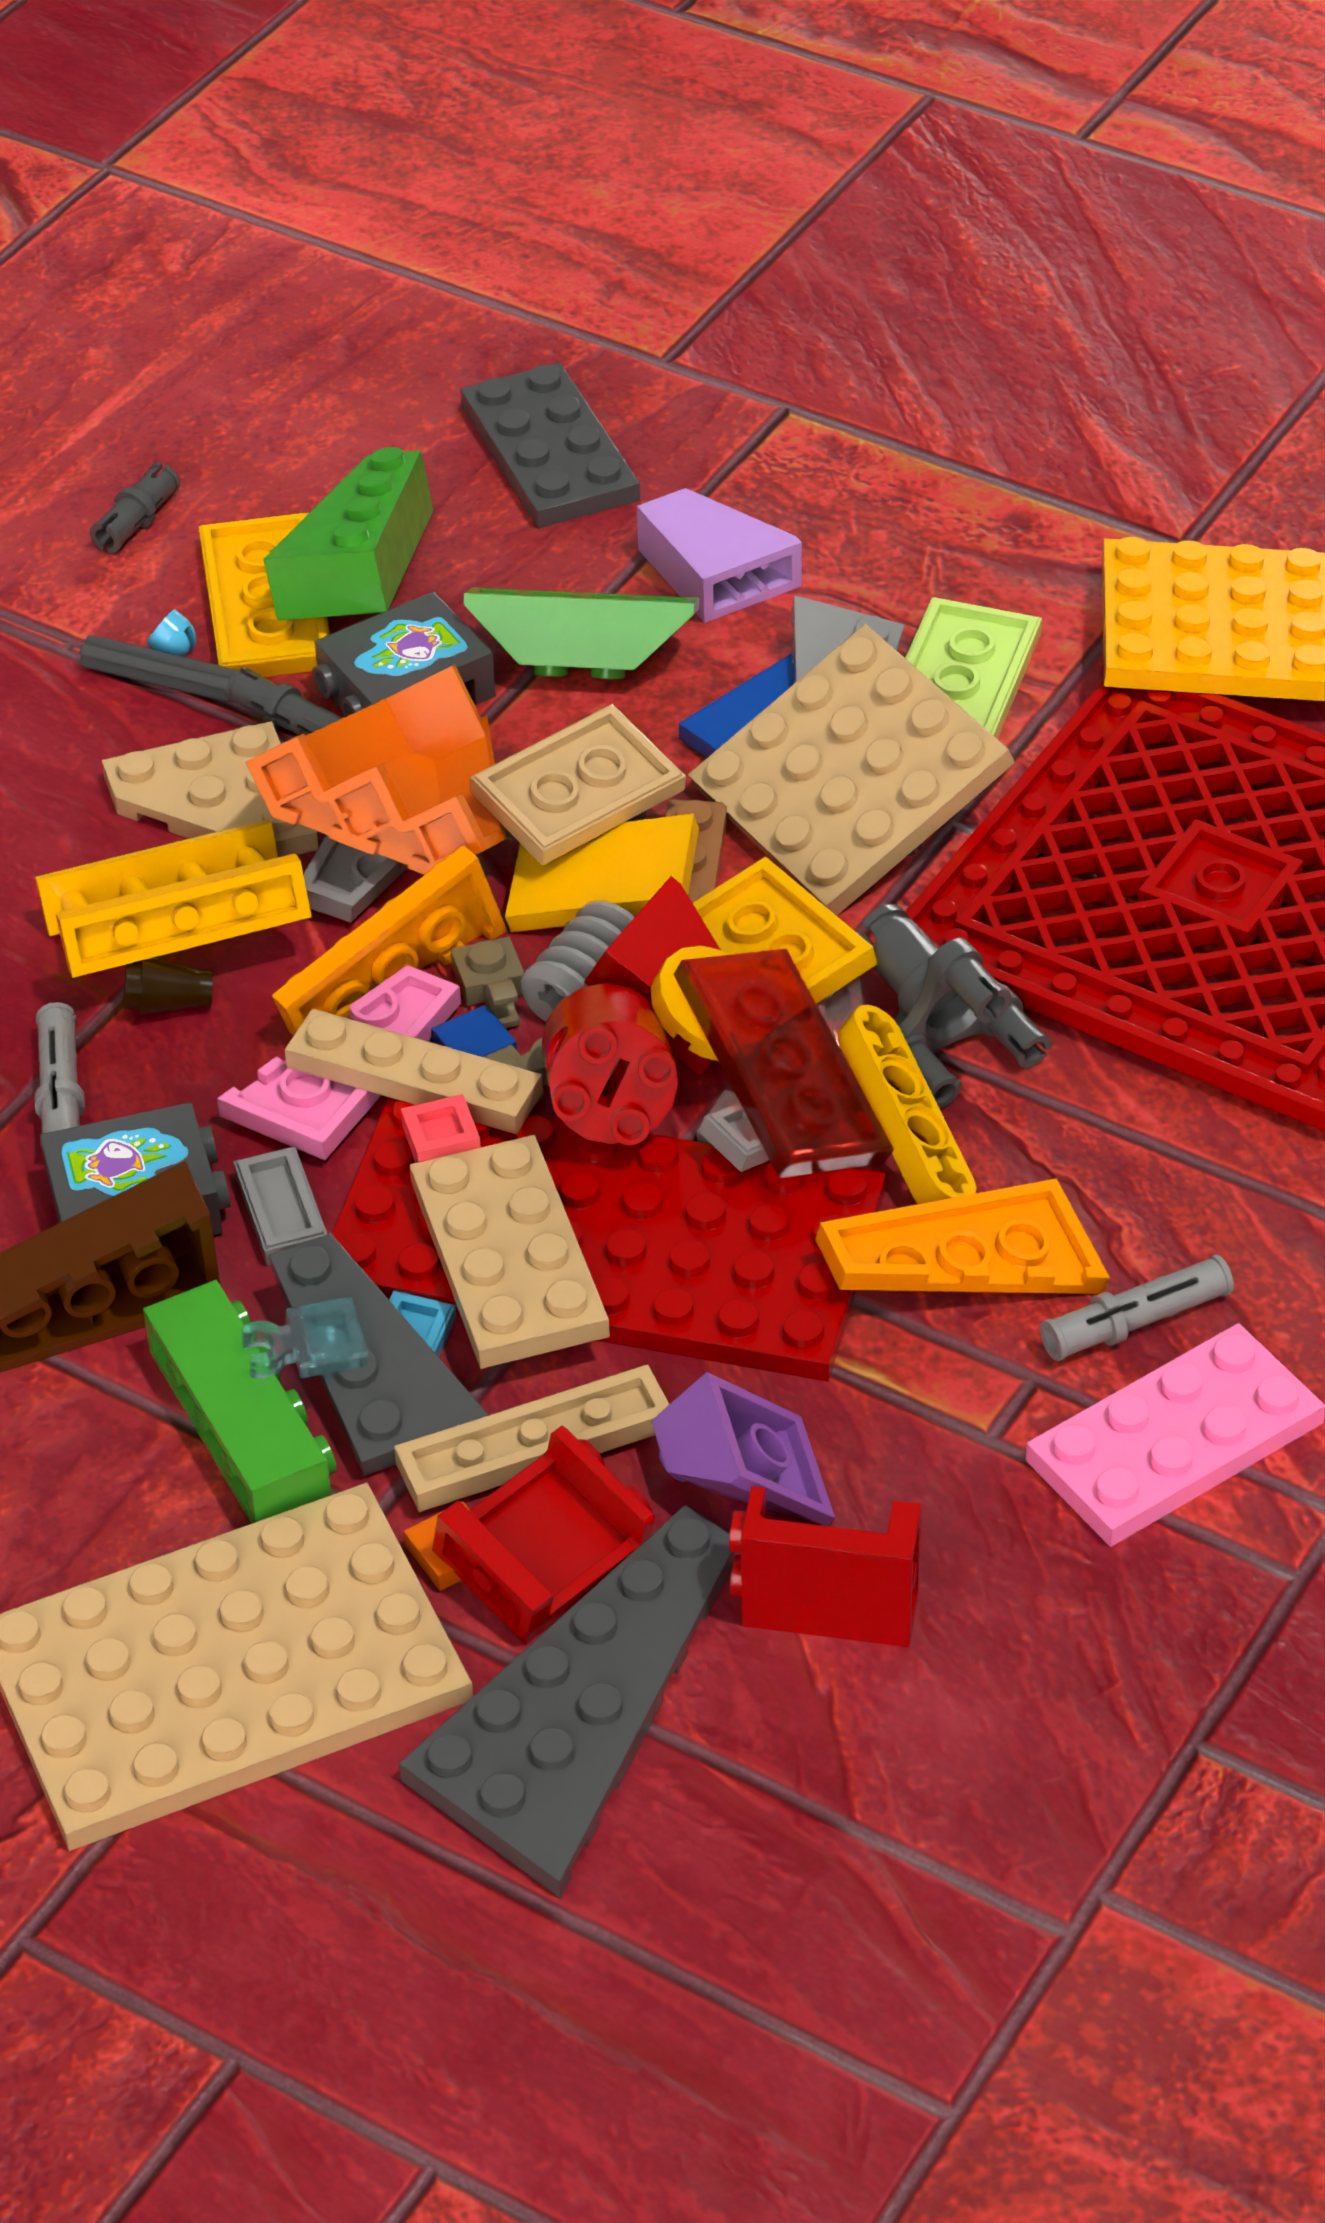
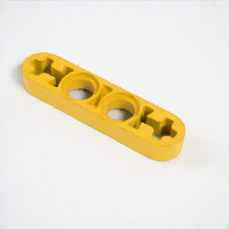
(879, 1054)

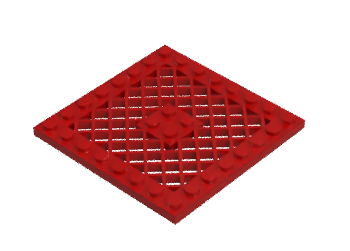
(1211, 881)

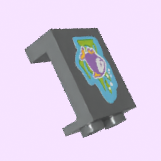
(398, 651)
(115, 1154)

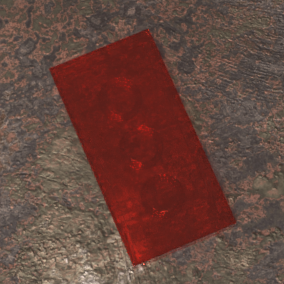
(783, 1062)

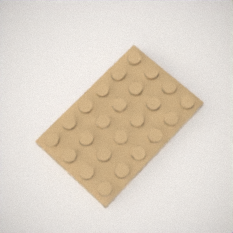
(223, 1665)

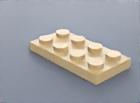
(509, 1251)

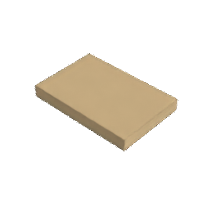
(577, 784)

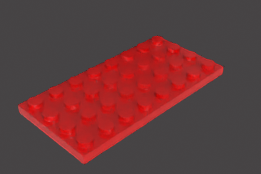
(670, 1232)

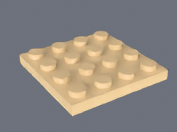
(851, 769)

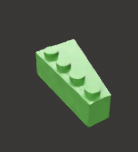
(354, 542)

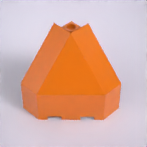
(390, 776)

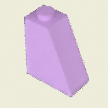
(717, 552)

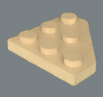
(202, 786)

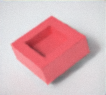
(439, 1128)

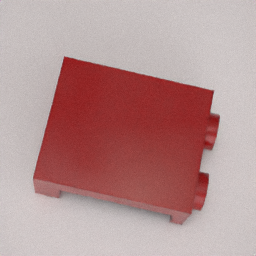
(544, 1535)
(827, 1576)

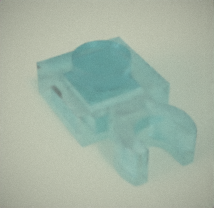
(316, 1337)

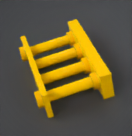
(172, 897)

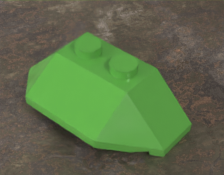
(578, 627)

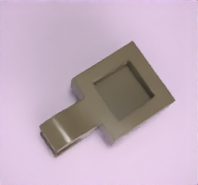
(491, 975)

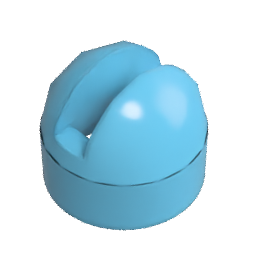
(173, 635)

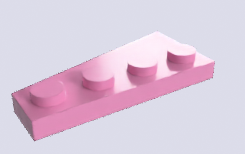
(320, 1112)

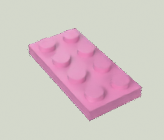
(1174, 1434)

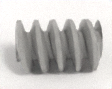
(572, 956)

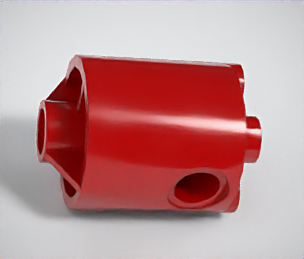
(609, 1064)

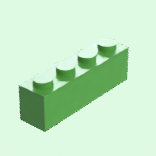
(244, 1421)

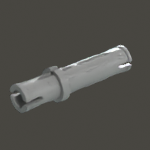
(59, 1097)
(1112, 1317)

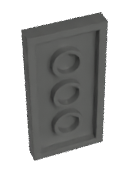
(550, 445)

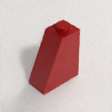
(653, 935)

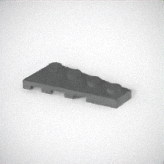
(405, 1384)

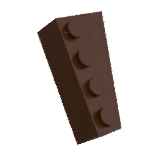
(104, 1267)

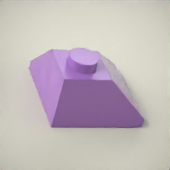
(738, 1441)

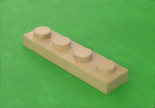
(412, 1069)
(503, 1444)

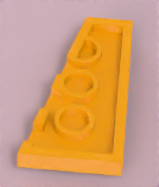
(413, 929)
(976, 1242)

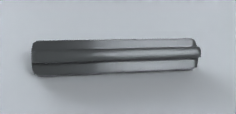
(155, 667)

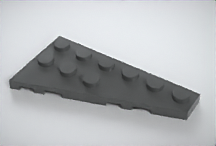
(563, 1721)

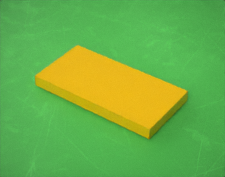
(243, 603)

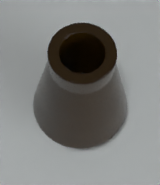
(165, 987)

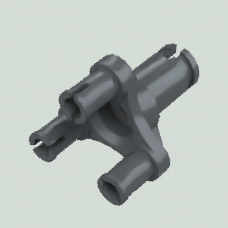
(946, 998)

